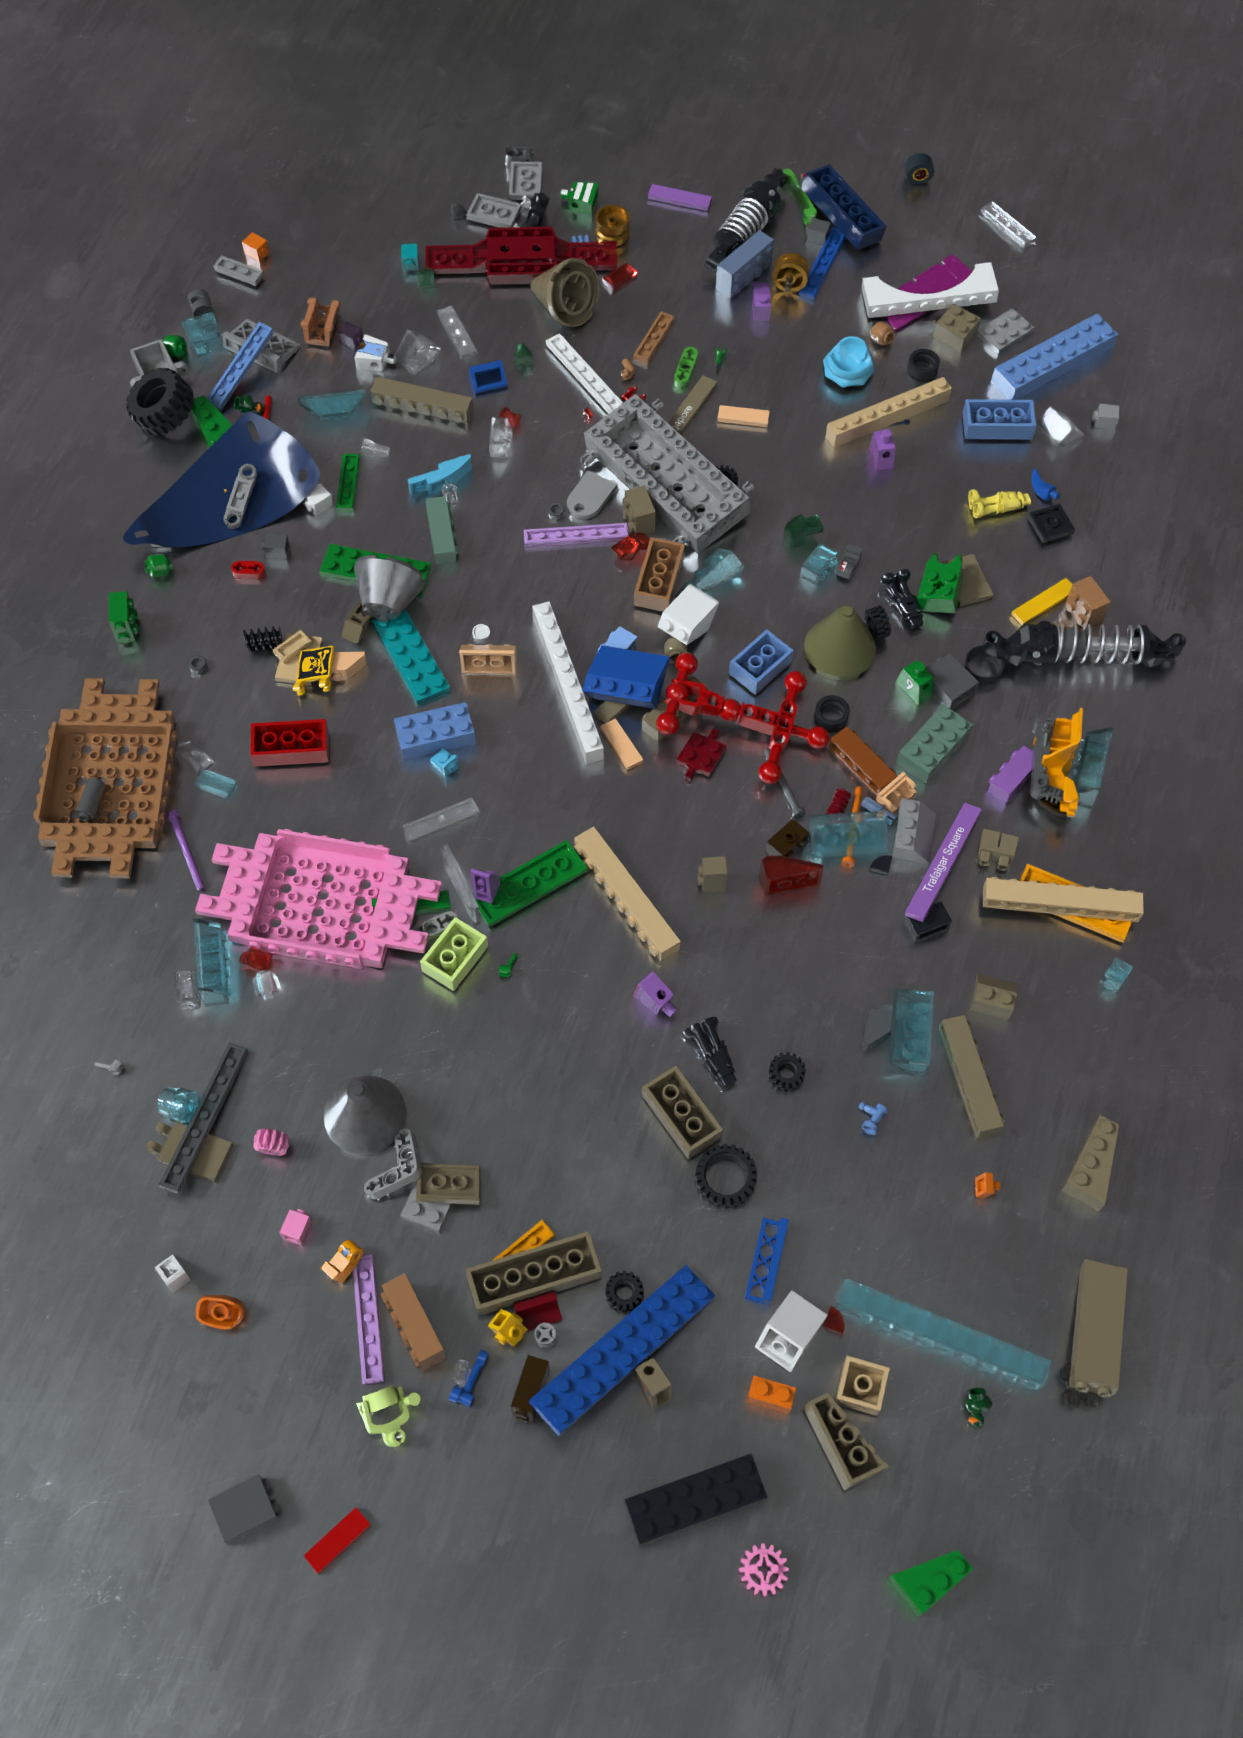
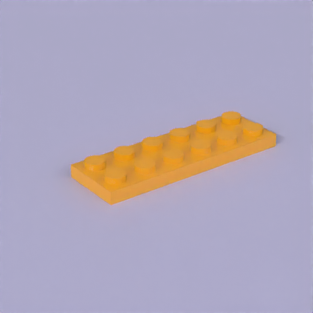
(1111, 928)

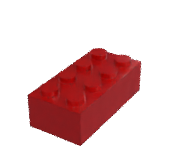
(289, 742)

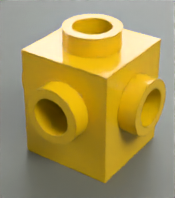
(507, 1327)

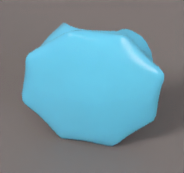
(849, 362)

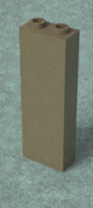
(1098, 1328)

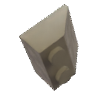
(994, 996)

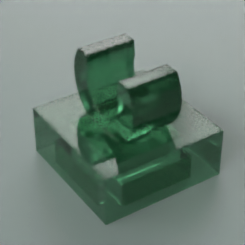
(426, 278)
(523, 355)

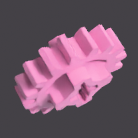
(752, 1570)

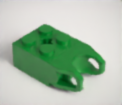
(941, 585)

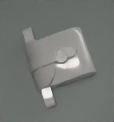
(154, 356)

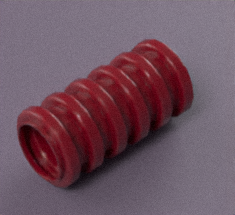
(839, 802)

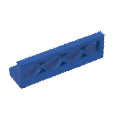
(774, 1264)

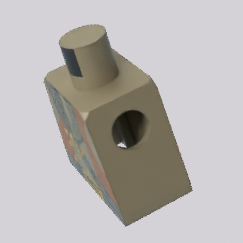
(653, 1383)

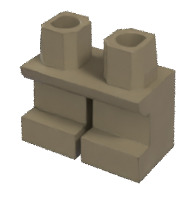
(1000, 852)

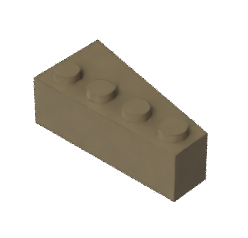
(845, 1447)

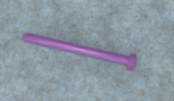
(173, 817)

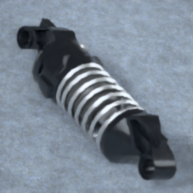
(750, 215)

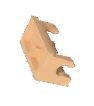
(892, 794)

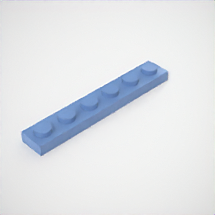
(240, 365)

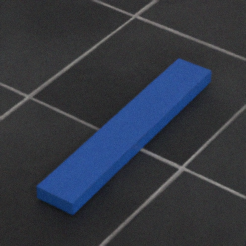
(823, 264)

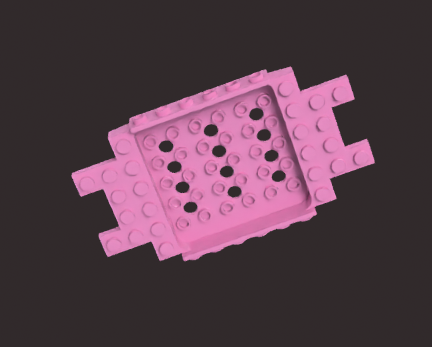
(255, 886)

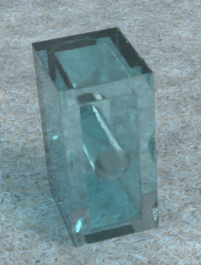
(819, 564)

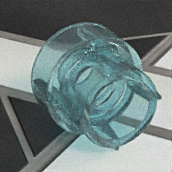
(178, 1104)

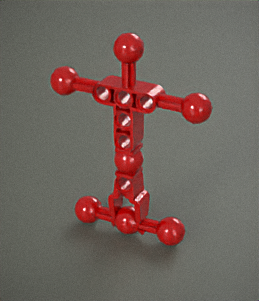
(731, 710)

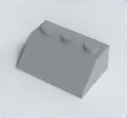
(914, 832)

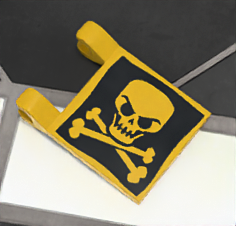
(314, 666)

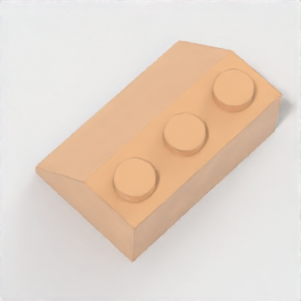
(488, 659)

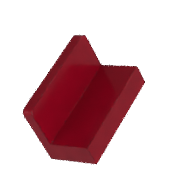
(538, 1311)

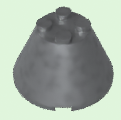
(386, 586)

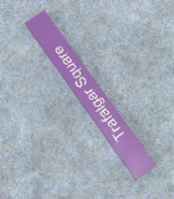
(943, 862)

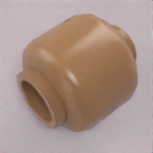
(882, 333)

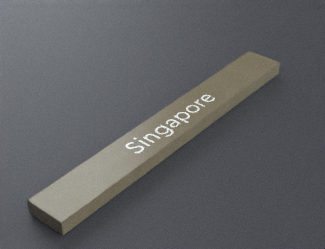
(691, 405)

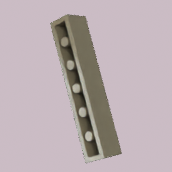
(422, 400)
(971, 1076)

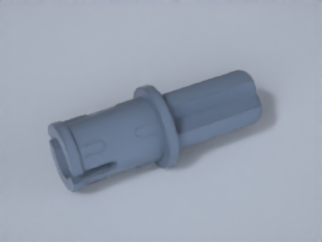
(871, 805)

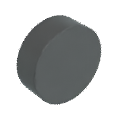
(556, 511)
(197, 664)

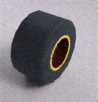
(919, 168)

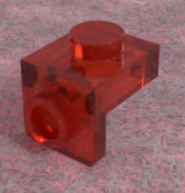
(255, 960)

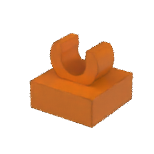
(985, 1185)

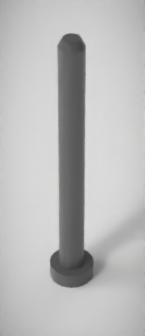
(798, 811)

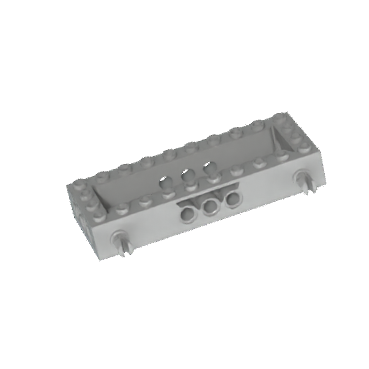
(680, 466)

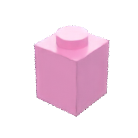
(296, 1226)

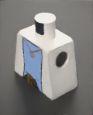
(373, 354)

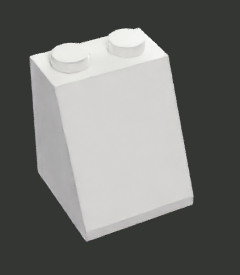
(689, 615)
(790, 1331)

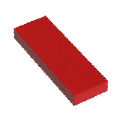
(337, 1540)

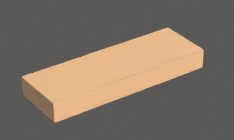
(743, 416)
(621, 744)

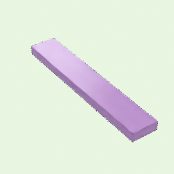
(575, 534)
(368, 1321)

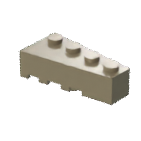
(1093, 1167)

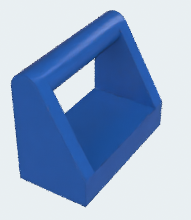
(485, 369)

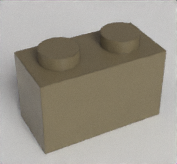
(712, 874)

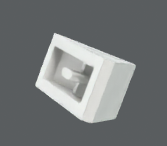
(172, 1273)

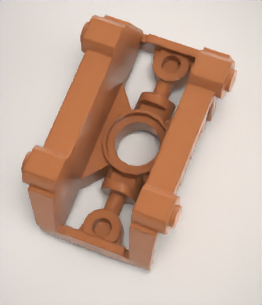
(312, 322)

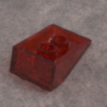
(788, 874)

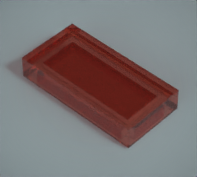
(619, 276)

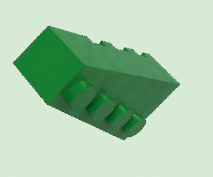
(209, 420)

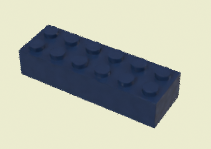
(843, 207)

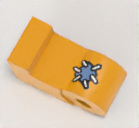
(343, 1261)

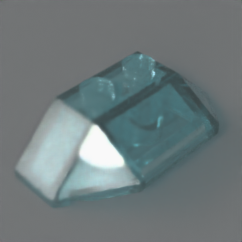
(332, 404)

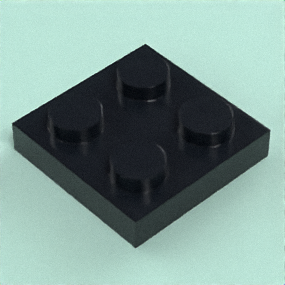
(1051, 523)

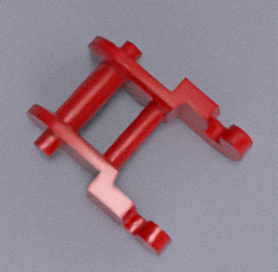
(629, 394)

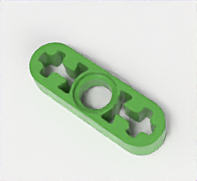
(687, 373)

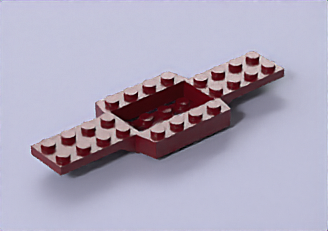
(520, 242)

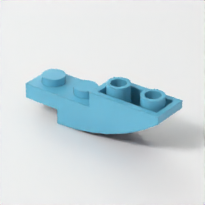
(447, 472)

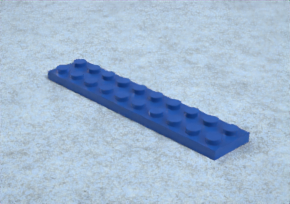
(621, 1350)

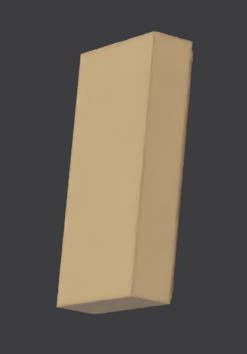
(292, 646)

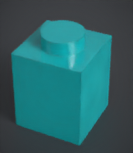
(409, 257)

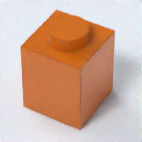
(255, 247)

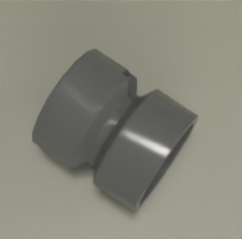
(200, 302)

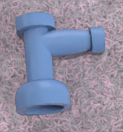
(870, 1126)

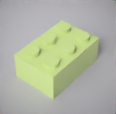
(454, 954)

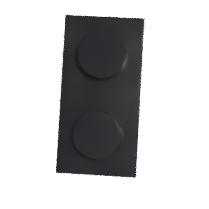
(934, 923)

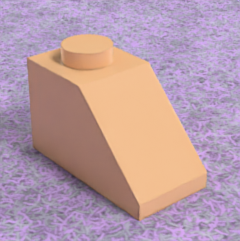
(347, 664)

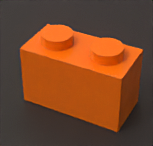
(771, 1394)

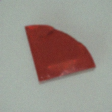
(834, 1321)

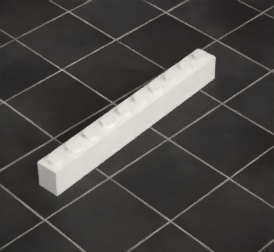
(568, 683)

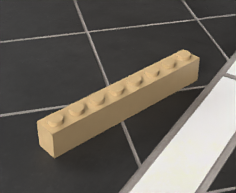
(888, 412)
(627, 894)
(1063, 899)

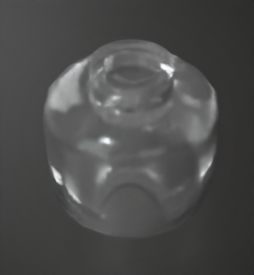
(266, 984)

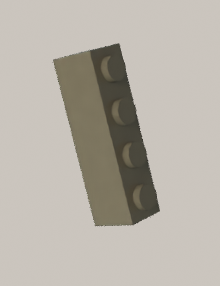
(649, 719)

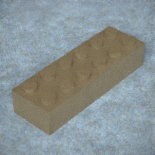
(533, 1273)

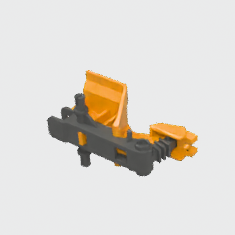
(1054, 758)

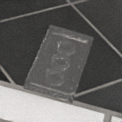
(461, 885)

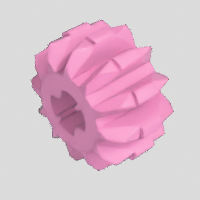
(271, 1142)

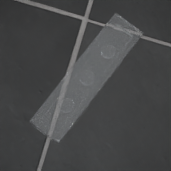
(1008, 224)
(456, 332)
(441, 820)

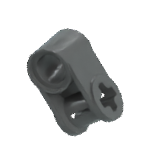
(518, 154)

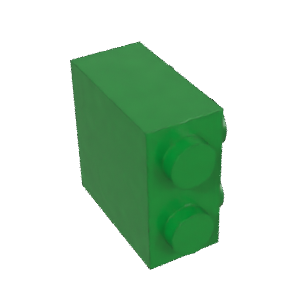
(122, 617)

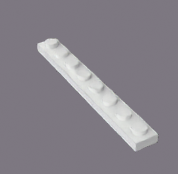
(583, 373)

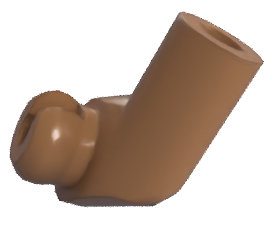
(629, 369)

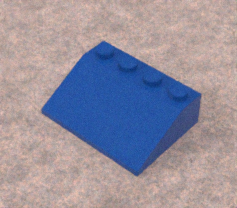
(626, 677)

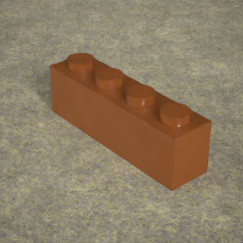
(862, 760)

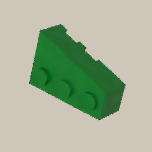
(930, 1581)

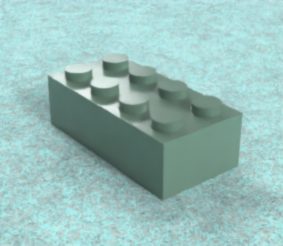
(934, 744)

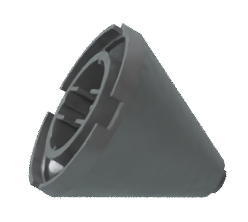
(365, 1115)

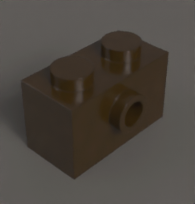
(788, 840)

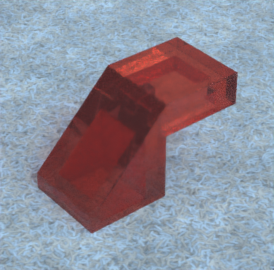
(629, 546)

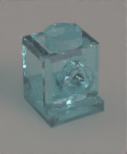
(1116, 974)

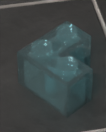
(199, 331)

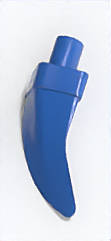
(1042, 488)

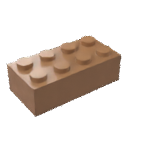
(659, 574)
(415, 1325)

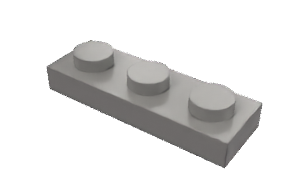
(238, 270)

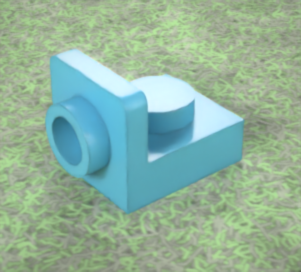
(445, 762)

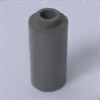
(90, 799)

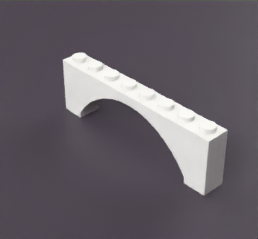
(886, 301)

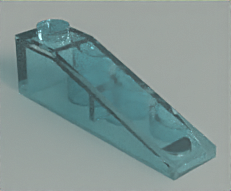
(717, 569)

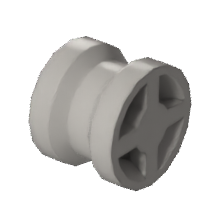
(542, 1332)

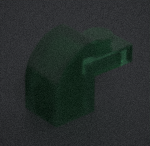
(799, 528)

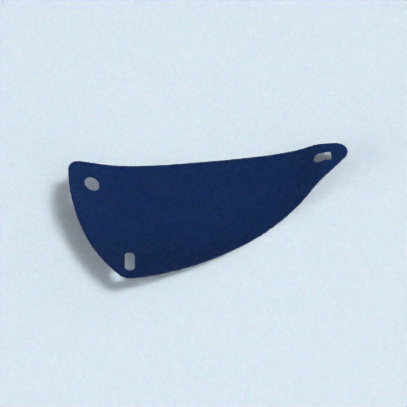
(196, 503)

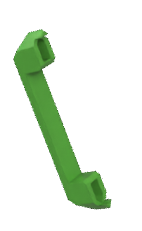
(810, 211)

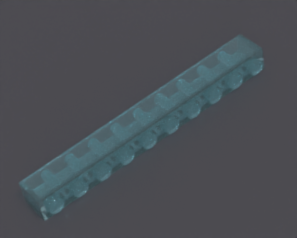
(943, 1334)

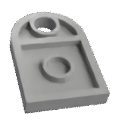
(591, 495)

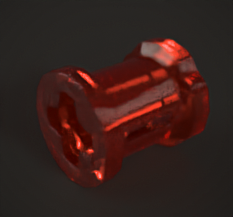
(513, 418)

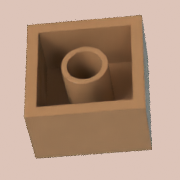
(1087, 602)

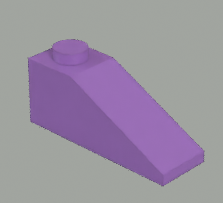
(761, 301)
(484, 884)

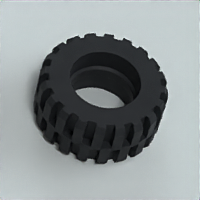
(160, 401)

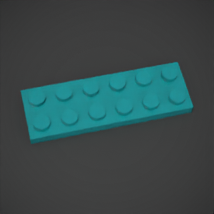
(412, 658)

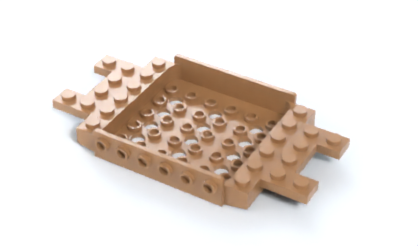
(115, 723)

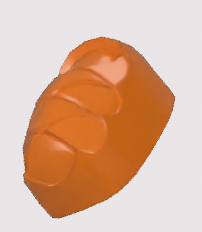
(220, 1311)

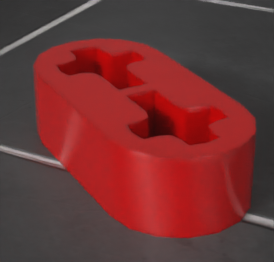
(248, 569)

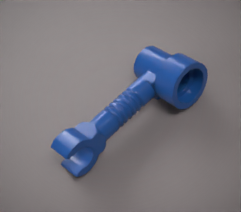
(463, 1395)

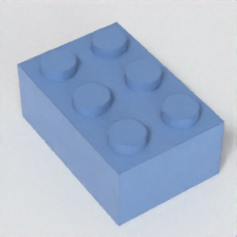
(761, 661)

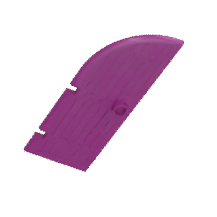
(933, 280)

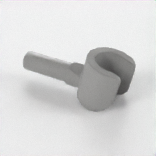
(116, 1067)

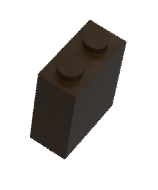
(531, 1382)

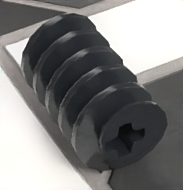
(262, 639)

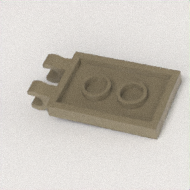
(209, 1160)

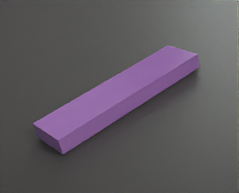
(679, 197)

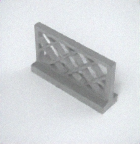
(266, 358)

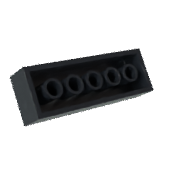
(695, 1500)

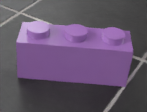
(1012, 774)

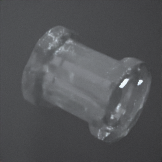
(446, 492)

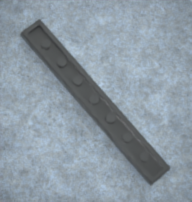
(203, 1118)

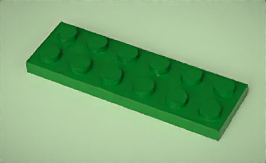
(340, 563)
(532, 882)

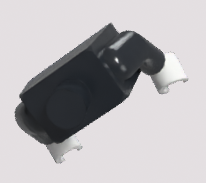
(537, 210)

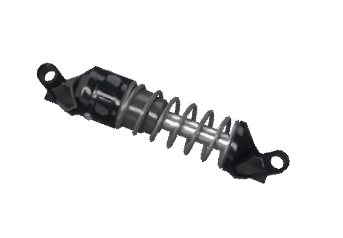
(1048, 642)

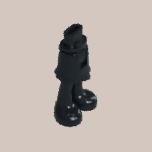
(904, 602)
(715, 1059)

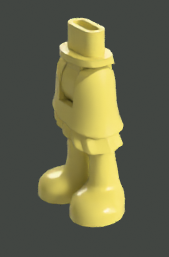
(1002, 502)

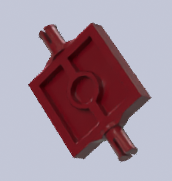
(701, 754)

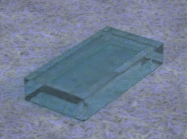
(215, 784)

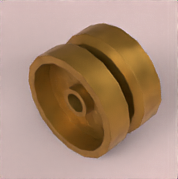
(612, 224)

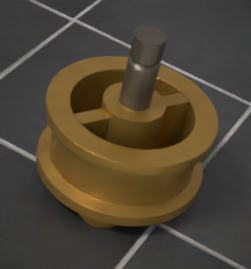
(791, 272)

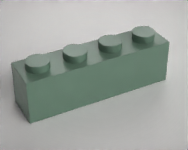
(440, 529)

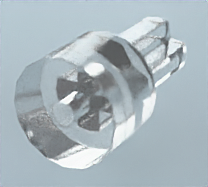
(369, 448)

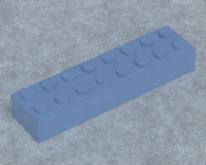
(1054, 357)

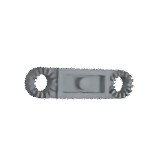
(240, 496)

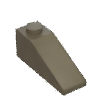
(356, 624)

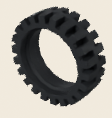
(734, 1153)

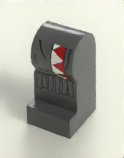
(849, 561)

